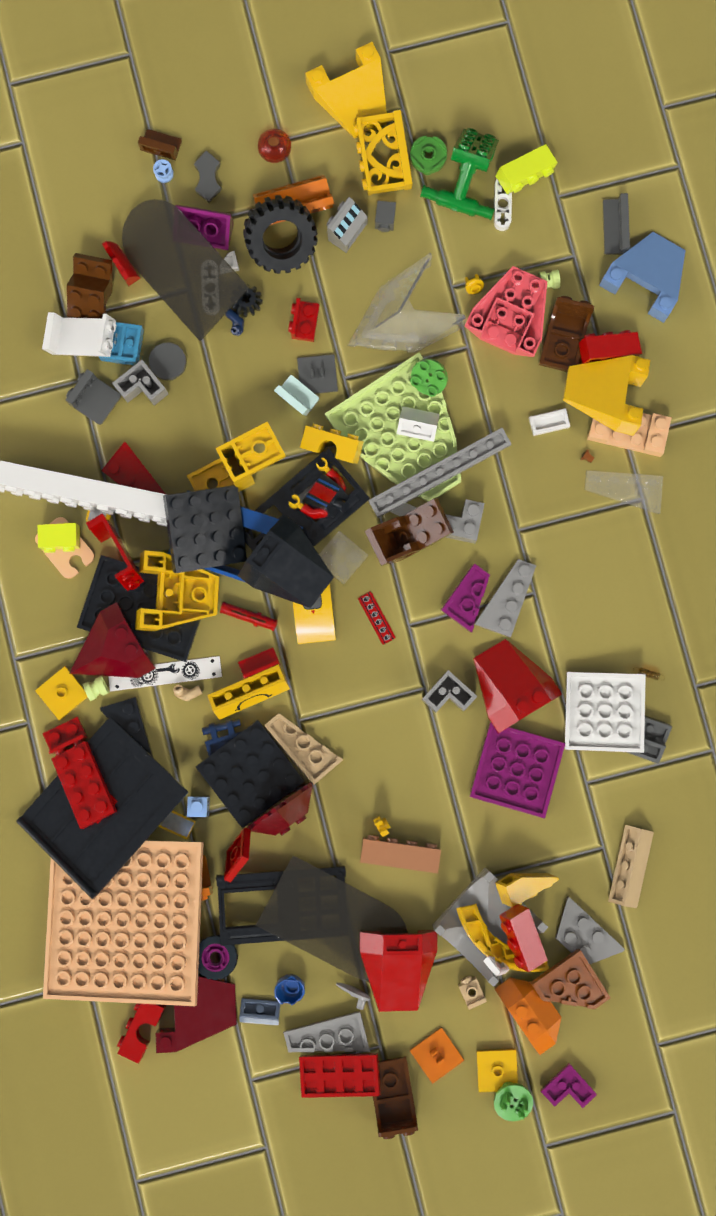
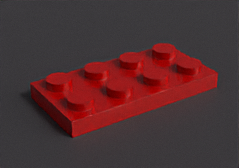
(84, 785)
(339, 1075)

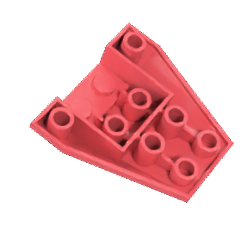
(511, 313)

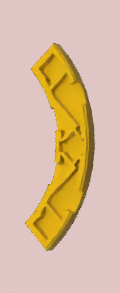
(486, 941)

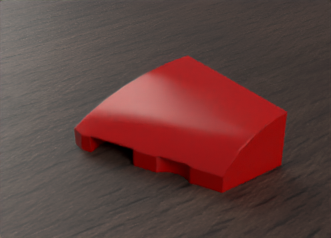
(121, 262)

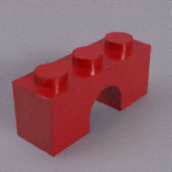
(133, 1044)

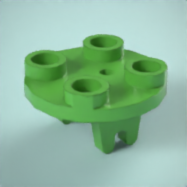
(421, 373)
(505, 1097)

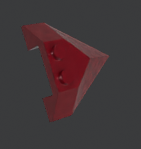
(112, 648)
(285, 814)

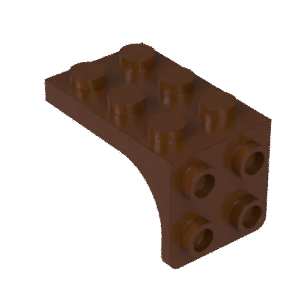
(564, 332)
(395, 1105)

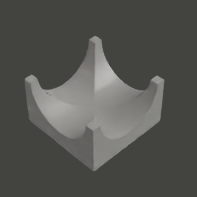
(485, 894)

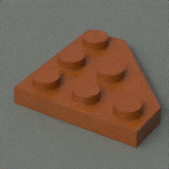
(571, 983)

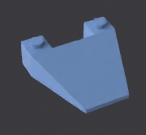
(653, 265)

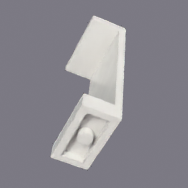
(79, 335)

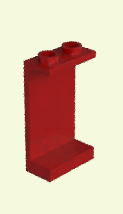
(103, 530)

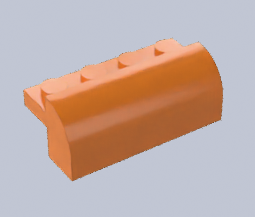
(310, 192)

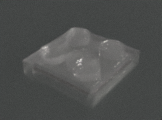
(342, 557)

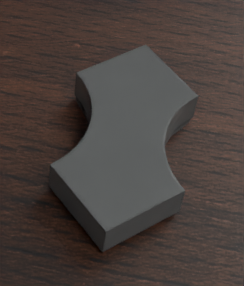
(207, 168)

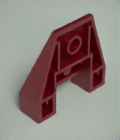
(211, 1015)

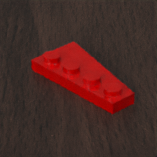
(129, 471)

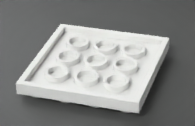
(605, 712)

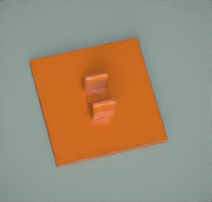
(437, 1055)

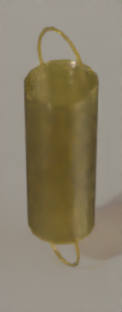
(650, 674)

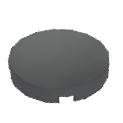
(167, 361)

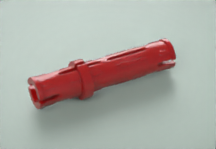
(269, 624)

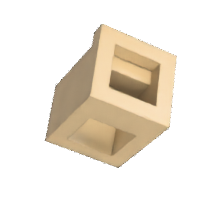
(471, 1000)

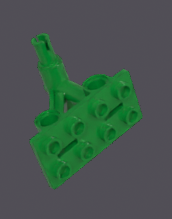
(473, 153)

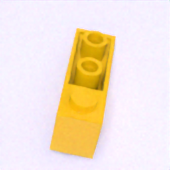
(521, 886)

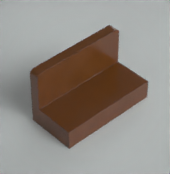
(160, 144)

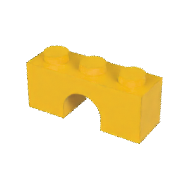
(347, 446)

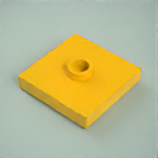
(62, 693)
(496, 1068)

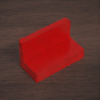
(258, 663)

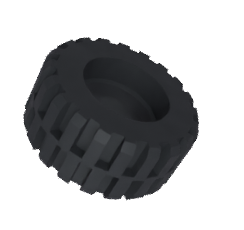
(291, 255)

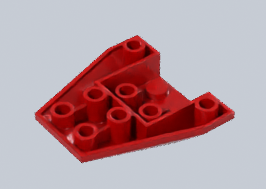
(398, 967)

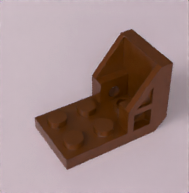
(409, 533)

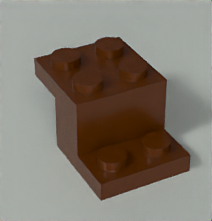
(89, 287)

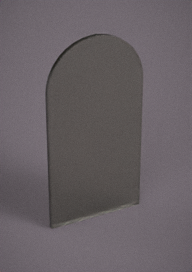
(180, 265)
(326, 916)

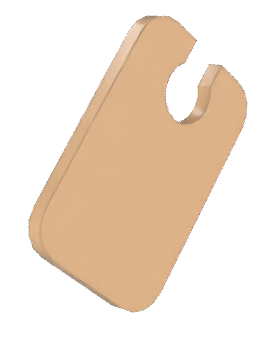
(62, 559)

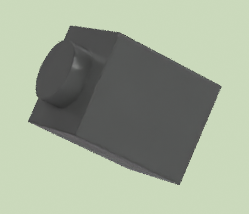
(385, 216)

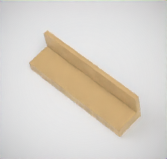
(631, 866)

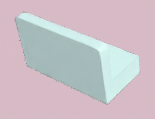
(297, 395)

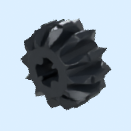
(255, 301)

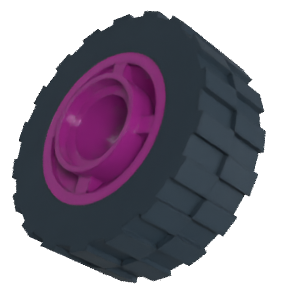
(228, 958)

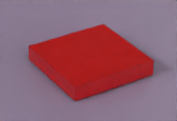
(237, 854)

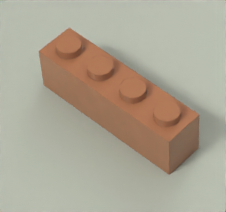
(400, 855)

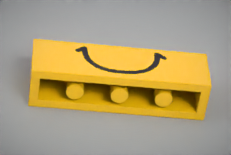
(248, 692)

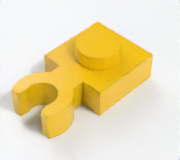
(382, 825)

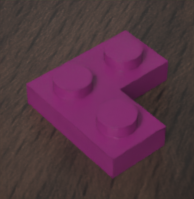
(568, 1082)

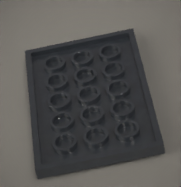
(107, 590)

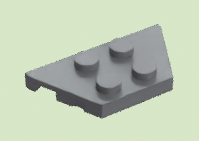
(582, 932)

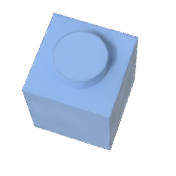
(198, 806)

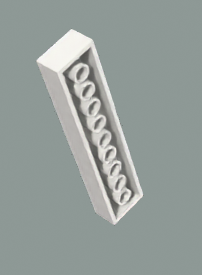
(83, 492)

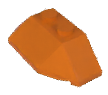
(535, 1017)

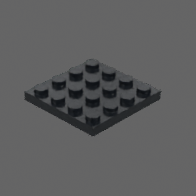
(205, 528)
(250, 773)

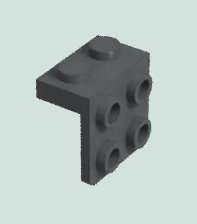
(92, 397)

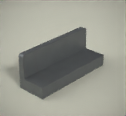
(616, 225)

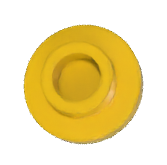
(474, 285)

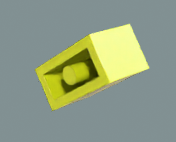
(58, 536)

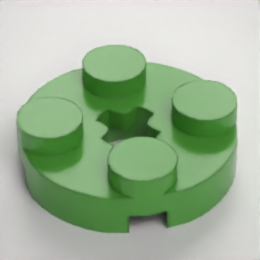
(429, 144)

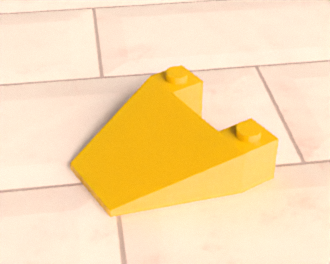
(354, 93)
(601, 391)
(179, 596)

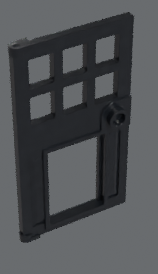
(299, 483)
(253, 882)

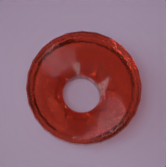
(276, 153)

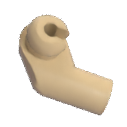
(186, 694)

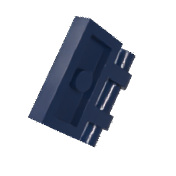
(217, 742)

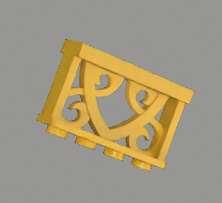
(395, 130)

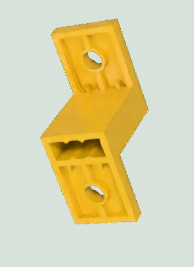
(240, 460)

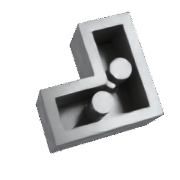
(139, 380)
(467, 526)
(449, 688)

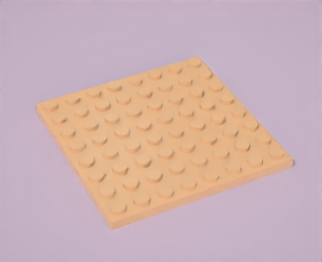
(136, 934)

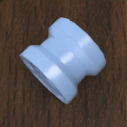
(162, 166)

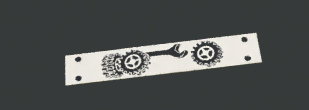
(171, 673)

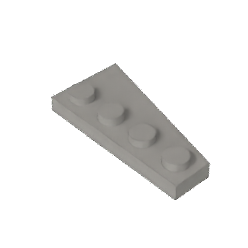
(506, 603)

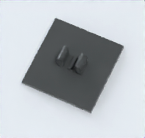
(318, 373)

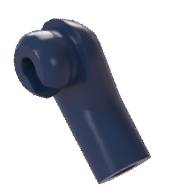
(237, 322)

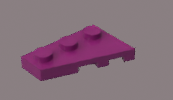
(466, 598)

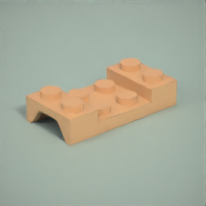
(648, 439)

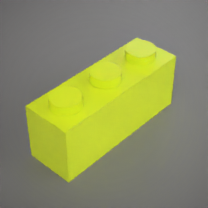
(526, 169)

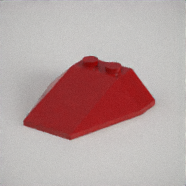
(512, 685)

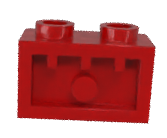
(304, 320)
(64, 736)

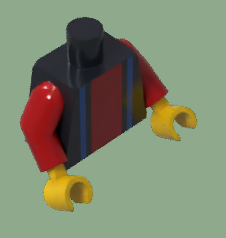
(325, 496)

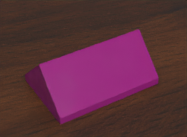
(213, 225)

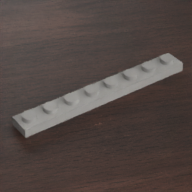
(439, 472)

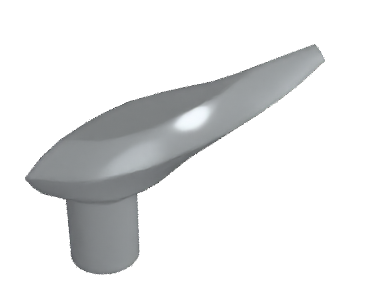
(355, 992)

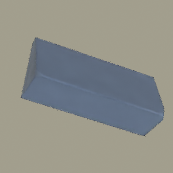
(259, 1011)

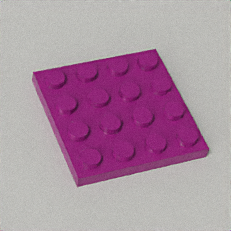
(517, 770)

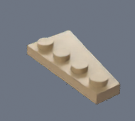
(307, 753)

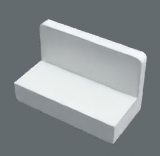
(418, 423)

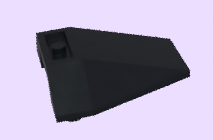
(287, 565)

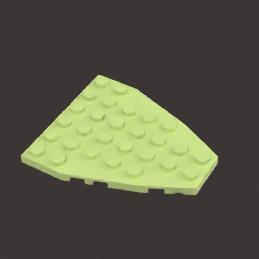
(375, 418)

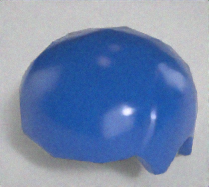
(289, 989)

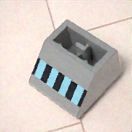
(346, 225)

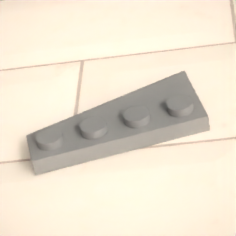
(334, 1034)

